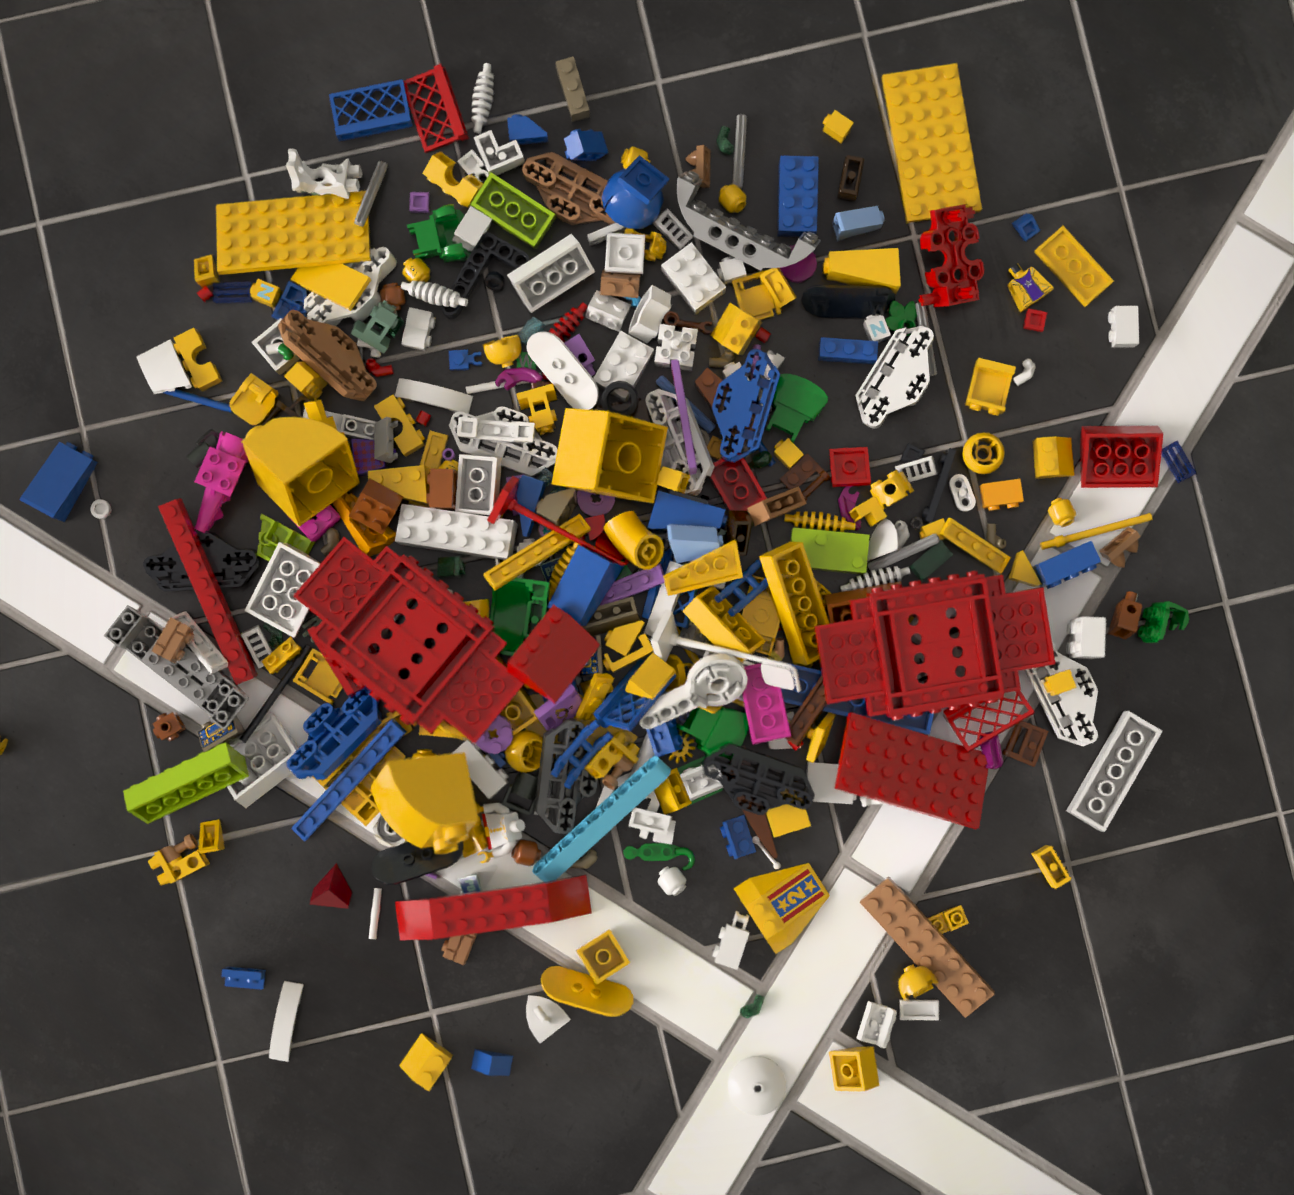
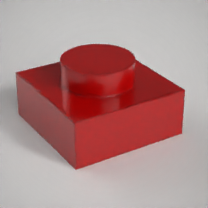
(1035, 320)

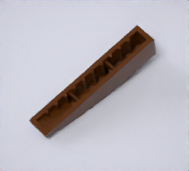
(758, 822)

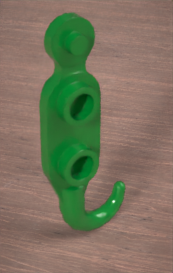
(659, 852)

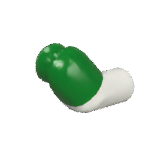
(281, 348)

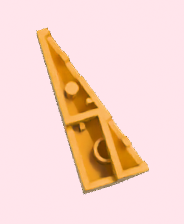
(366, 538)

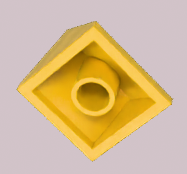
(650, 677)

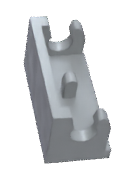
(384, 440)

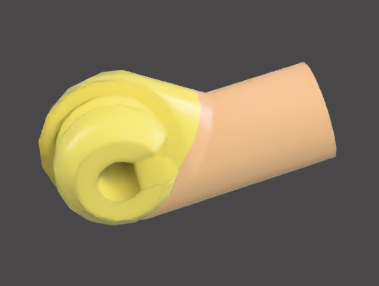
(779, 651)

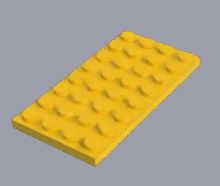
(931, 140)
(290, 233)

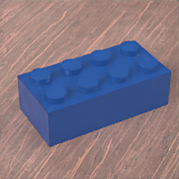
(797, 195)

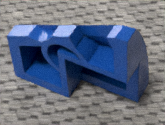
(290, 299)

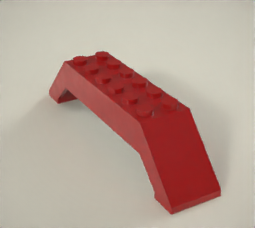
(493, 909)

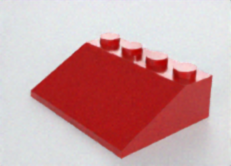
(1120, 456)
(553, 654)

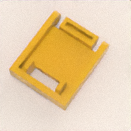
(755, 300)
(321, 681)

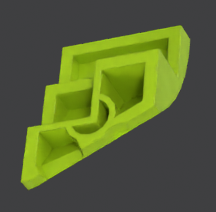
(274, 532)

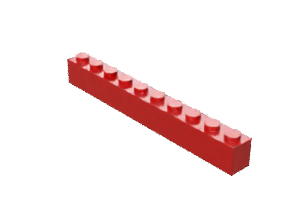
(208, 590)

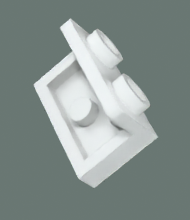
(607, 311)
(697, 783)
(877, 1024)

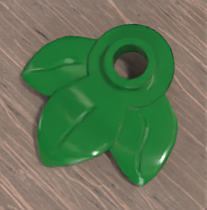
(901, 315)

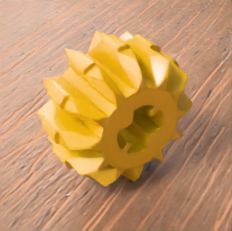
(685, 749)

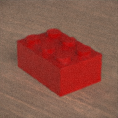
(736, 484)

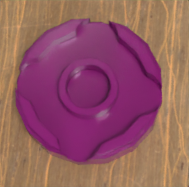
(801, 270)

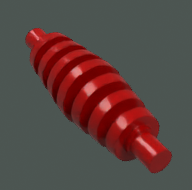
(567, 324)

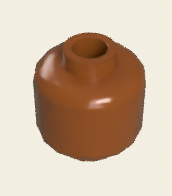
(393, 295)
(526, 852)

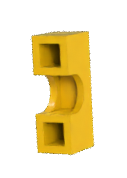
(440, 173)
(189, 345)
(409, 439)

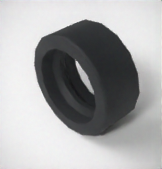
(622, 385)

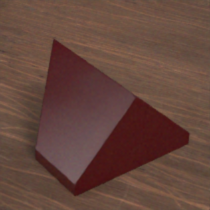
(332, 890)

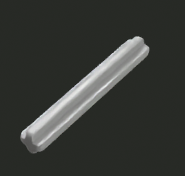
(739, 150)
(371, 193)
(922, 320)
(904, 552)

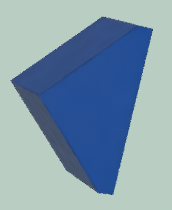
(492, 1063)

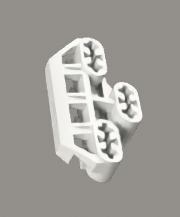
(377, 269)
(898, 380)
(515, 448)
(674, 449)
(1071, 701)

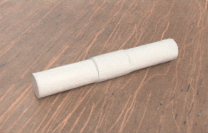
(375, 912)

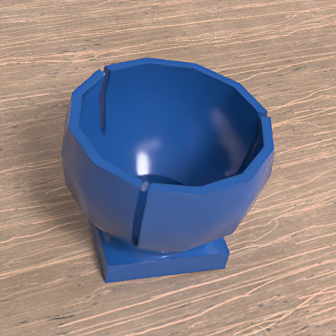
(635, 195)

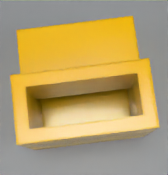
(870, 510)

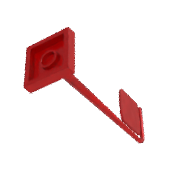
(506, 501)

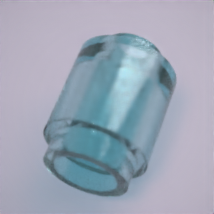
(531, 327)

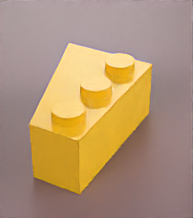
(306, 380)

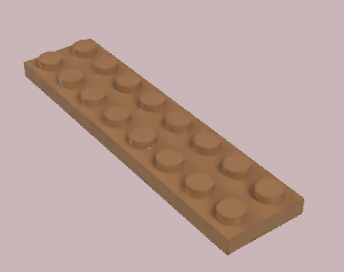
(927, 946)

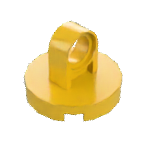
(676, 663)

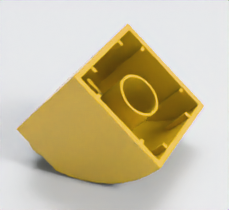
(609, 454)
(300, 464)
(427, 800)

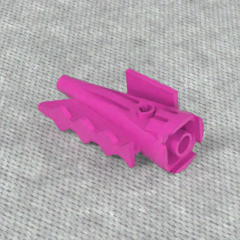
(219, 476)

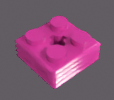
(316, 528)

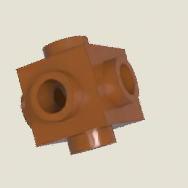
(174, 725)

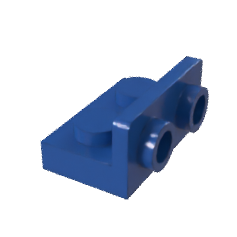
(665, 738)
(738, 837)
(244, 977)

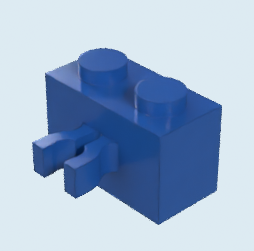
(585, 145)

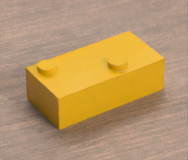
(720, 627)

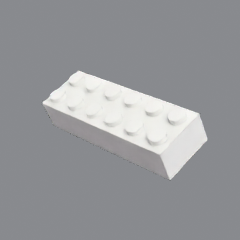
(455, 532)
(1114, 771)

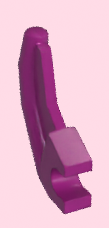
(517, 375)
(846, 504)

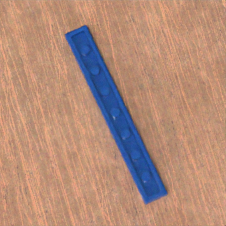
(349, 779)

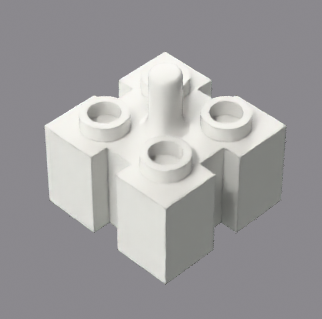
(675, 346)

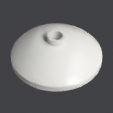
(753, 1072)

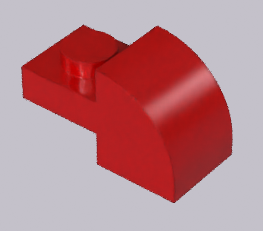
(596, 524)

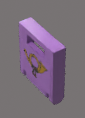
(564, 709)

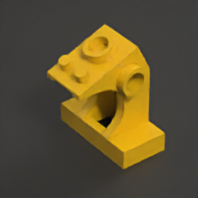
(657, 244)
(544, 418)

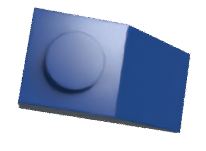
(525, 130)

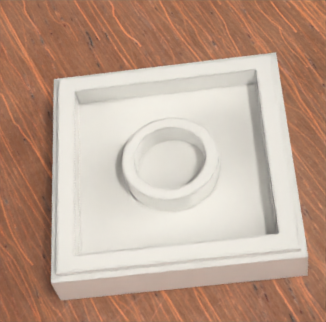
(625, 253)

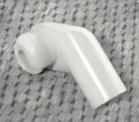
(1029, 368)
(903, 532)

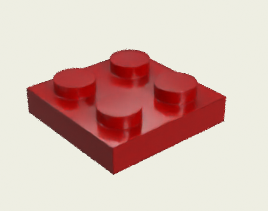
(850, 467)

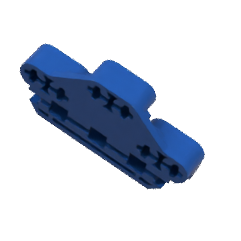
(740, 408)
(332, 727)

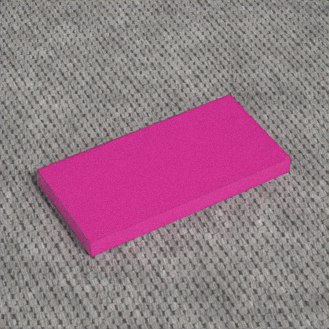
(764, 708)

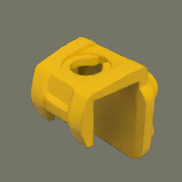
(253, 400)

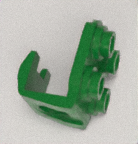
(1157, 620)

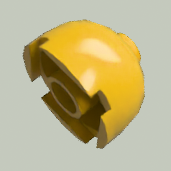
(503, 350)
(916, 981)

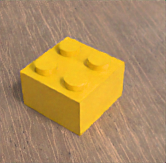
(602, 956)

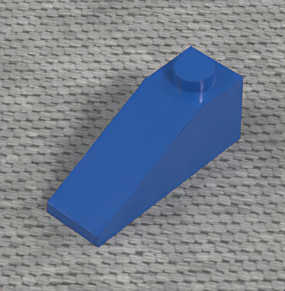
(529, 493)

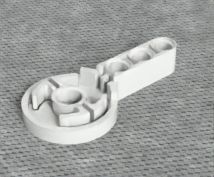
(697, 687)

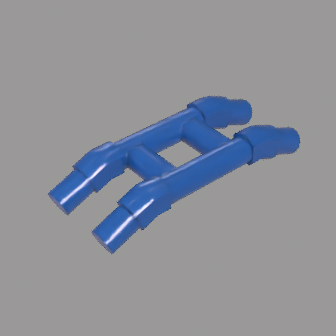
(734, 587)
(591, 752)

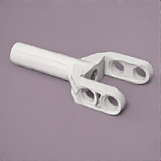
(645, 753)

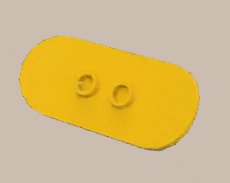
(582, 992)

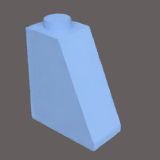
(857, 222)
(692, 541)

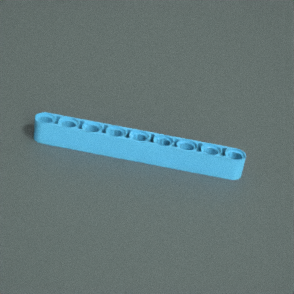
(602, 819)

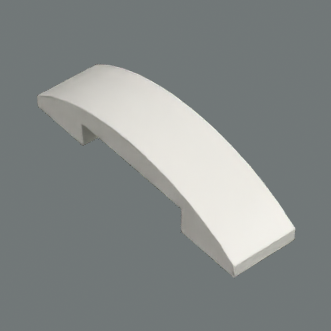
(433, 395)
(495, 430)
(285, 1021)

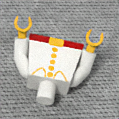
(501, 829)

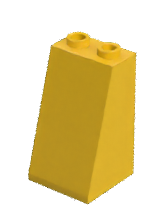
(864, 267)
(736, 329)

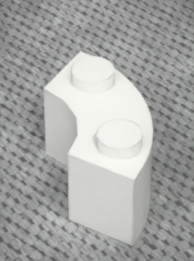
(649, 314)

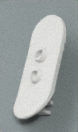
(563, 370)

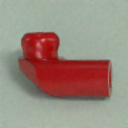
(377, 370)

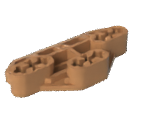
(566, 191)
(328, 353)

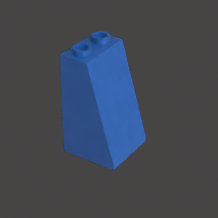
(60, 481)
(682, 511)
(584, 584)

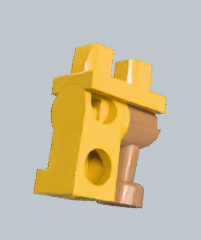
(614, 755)
(173, 863)

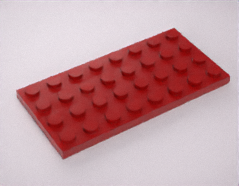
(912, 771)

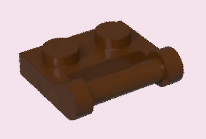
(801, 472)
(1030, 746)

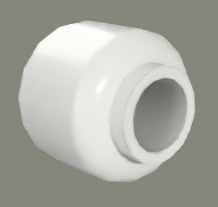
(672, 881)

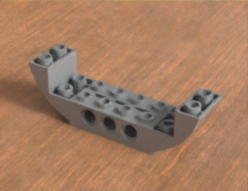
(705, 223)
(211, 692)

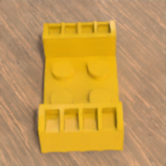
(763, 617)

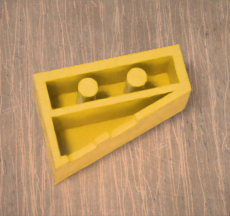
(406, 481)

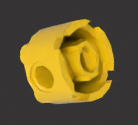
(902, 486)

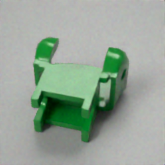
(437, 235)
(795, 403)
(716, 729)

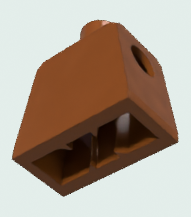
(1126, 617)

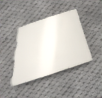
(163, 368)

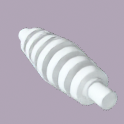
(482, 98)
(434, 294)
(876, 579)

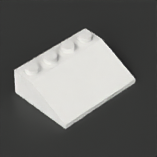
(274, 594)
(265, 758)

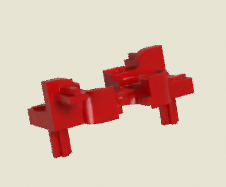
(948, 289)

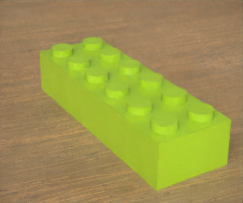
(186, 783)

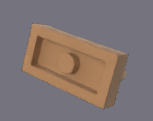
(701, 159)
(1114, 549)

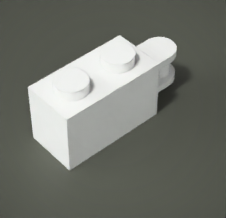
(732, 942)

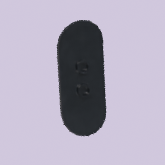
(847, 301)
(410, 862)

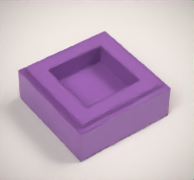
(419, 202)

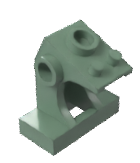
(384, 315)

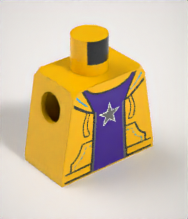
(1027, 286)

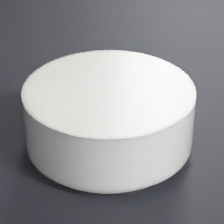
(100, 509)

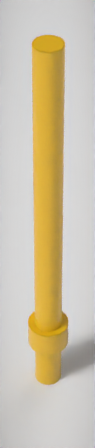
(1060, 541)

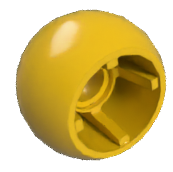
(975, 463)
(524, 751)

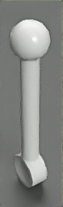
(756, 840)

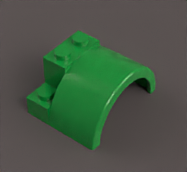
(516, 613)

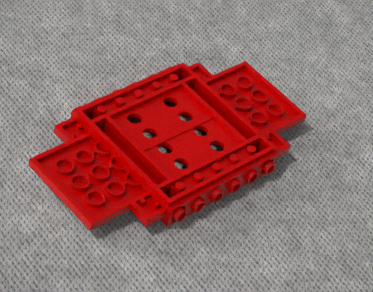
(875, 652)
(456, 677)

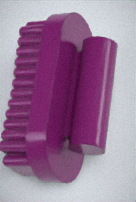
(992, 751)

